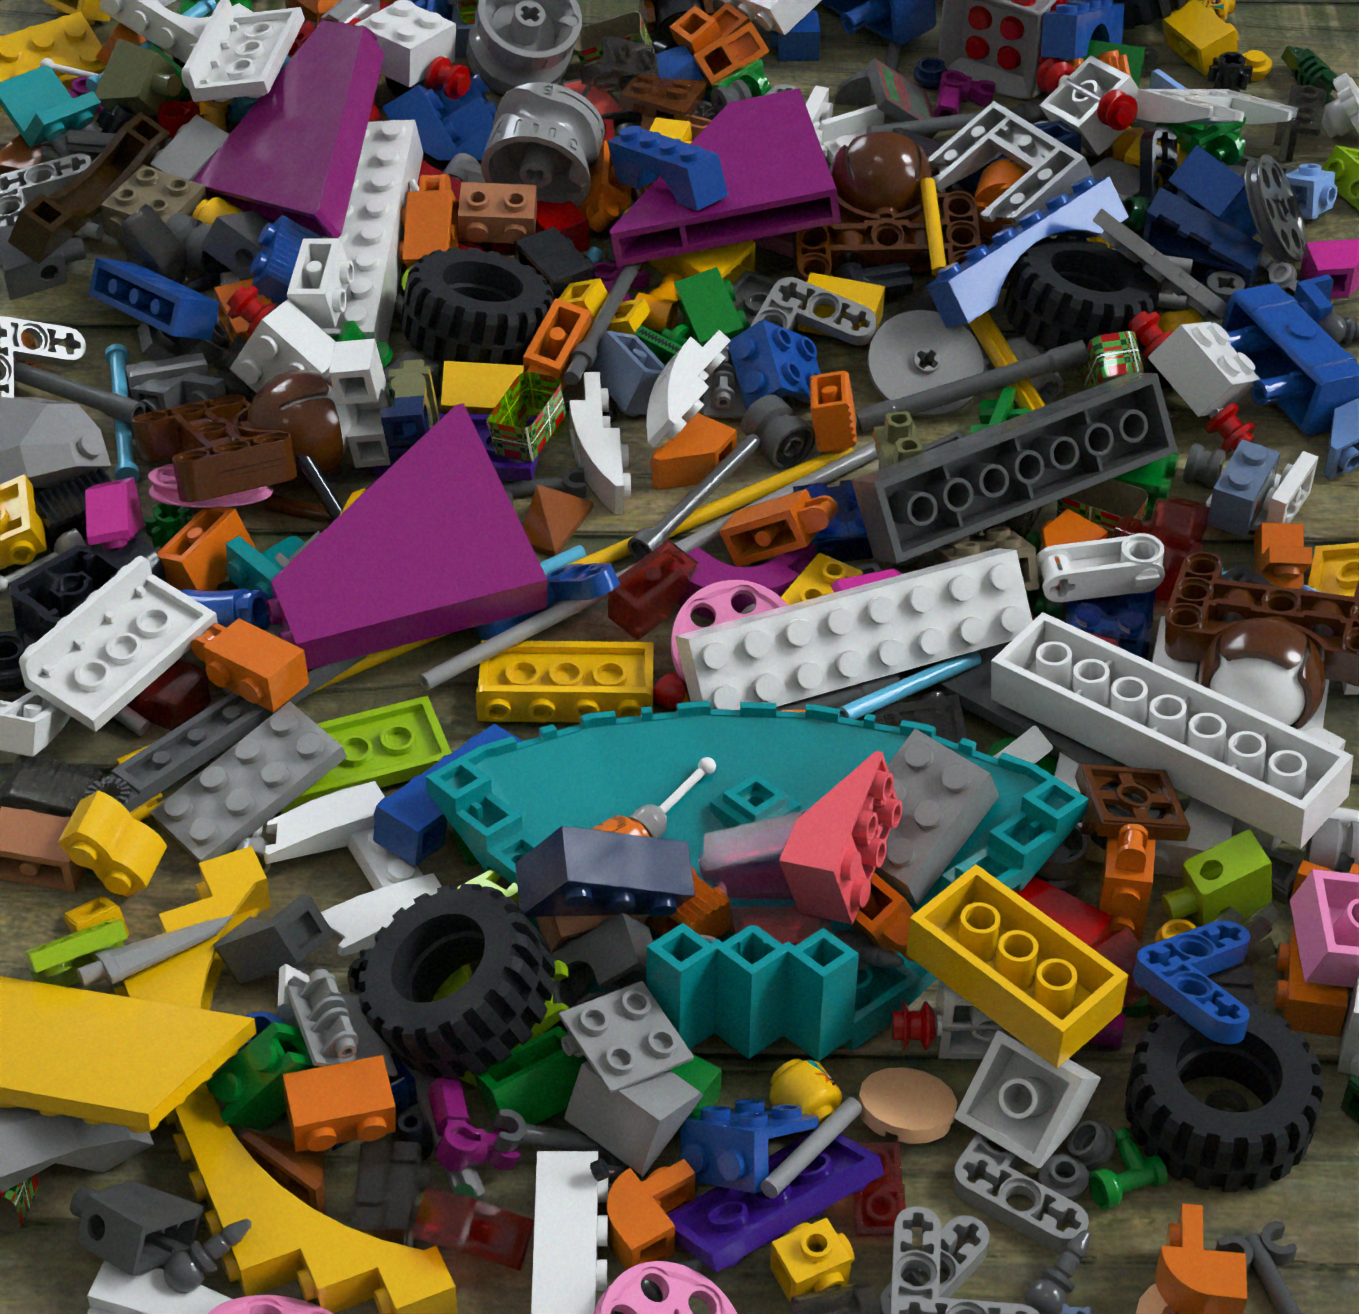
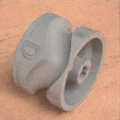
(522, 41)
(544, 140)

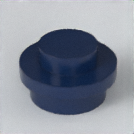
(929, 71)

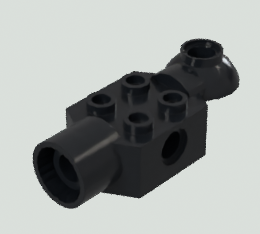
(57, 590)

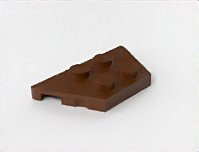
(664, 96)

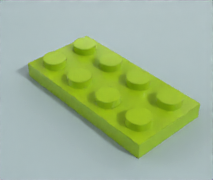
(381, 747)

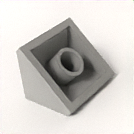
(632, 1121)

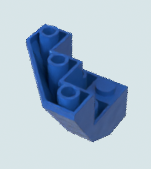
(447, 124)

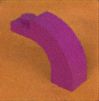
(774, 575)

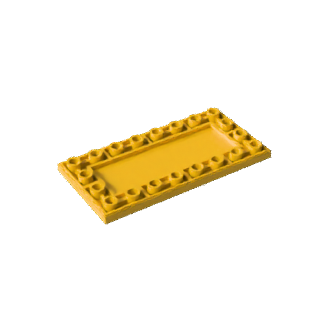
(107, 1053)

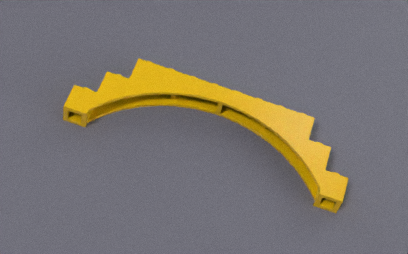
(286, 1235)

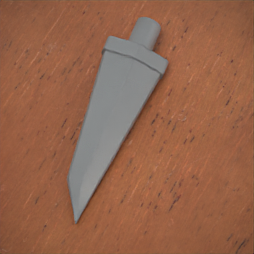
(134, 957)

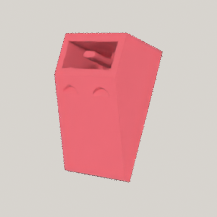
(842, 843)

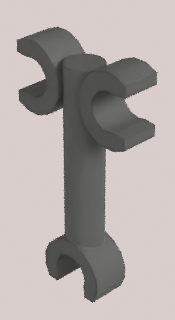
(570, 482)
(545, 1137)
(1264, 1257)

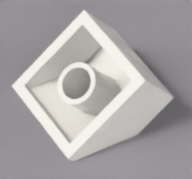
(1025, 1099)

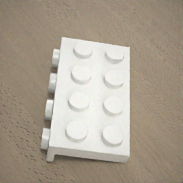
(240, 53)
(114, 645)

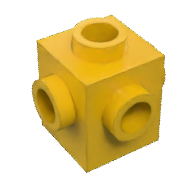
(811, 1259)

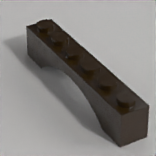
(57, 216)

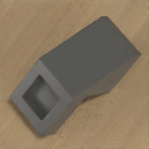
(163, 346)
(178, 391)
(263, 947)

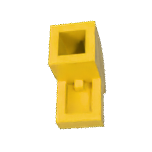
(591, 296)

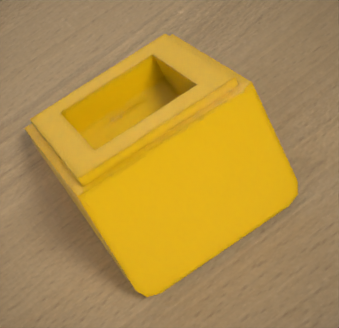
(92, 913)

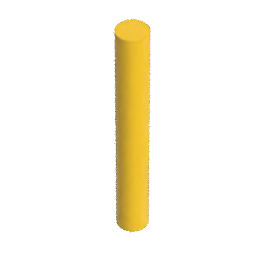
(933, 224)

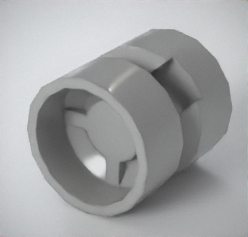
(1334, 846)

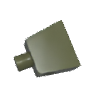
(137, 79)

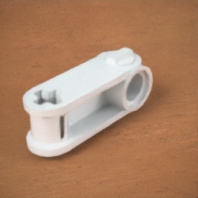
(1102, 567)

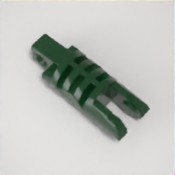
(1310, 70)

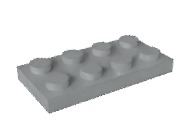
(248, 784)

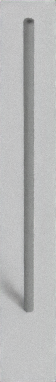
(568, 608)

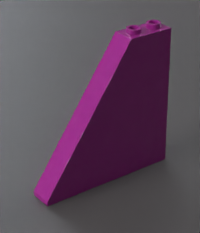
(305, 136)
(772, 181)
(412, 556)

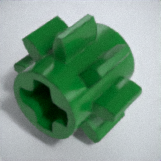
(167, 522)

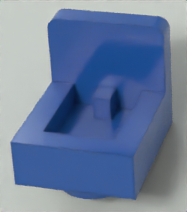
(1314, 296)

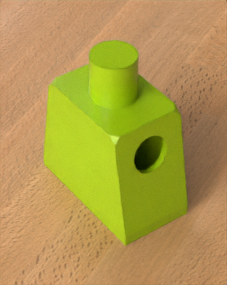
(1223, 876)

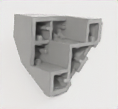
(48, 441)
(38, 1141)

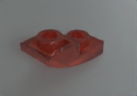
(883, 1198)

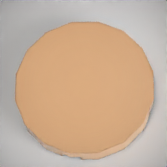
(907, 1105)

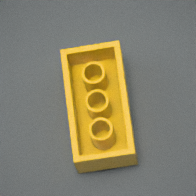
(1016, 965)

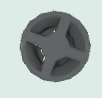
(722, 96)
(1223, 285)
(1204, 465)

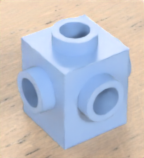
(1313, 189)

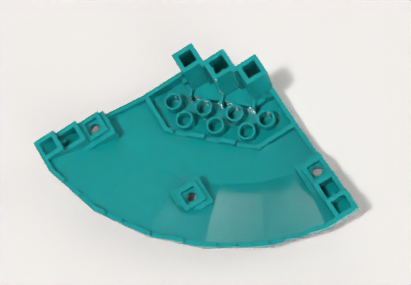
(767, 766)

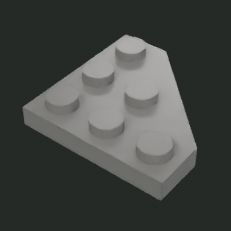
(1158, 265)

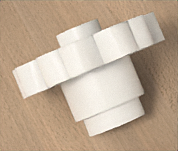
(1342, 113)

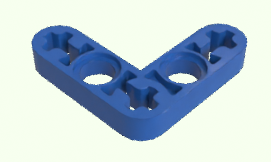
(563, 583)
(1171, 973)

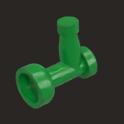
(1109, 1187)

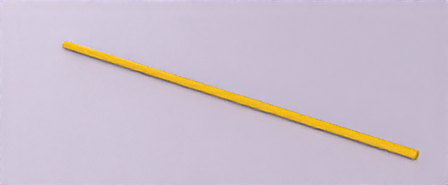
(620, 550)

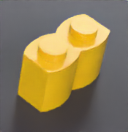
(112, 844)

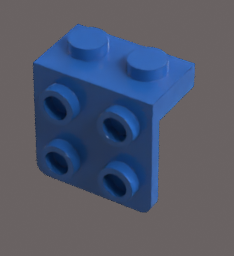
(773, 362)
(731, 1144)

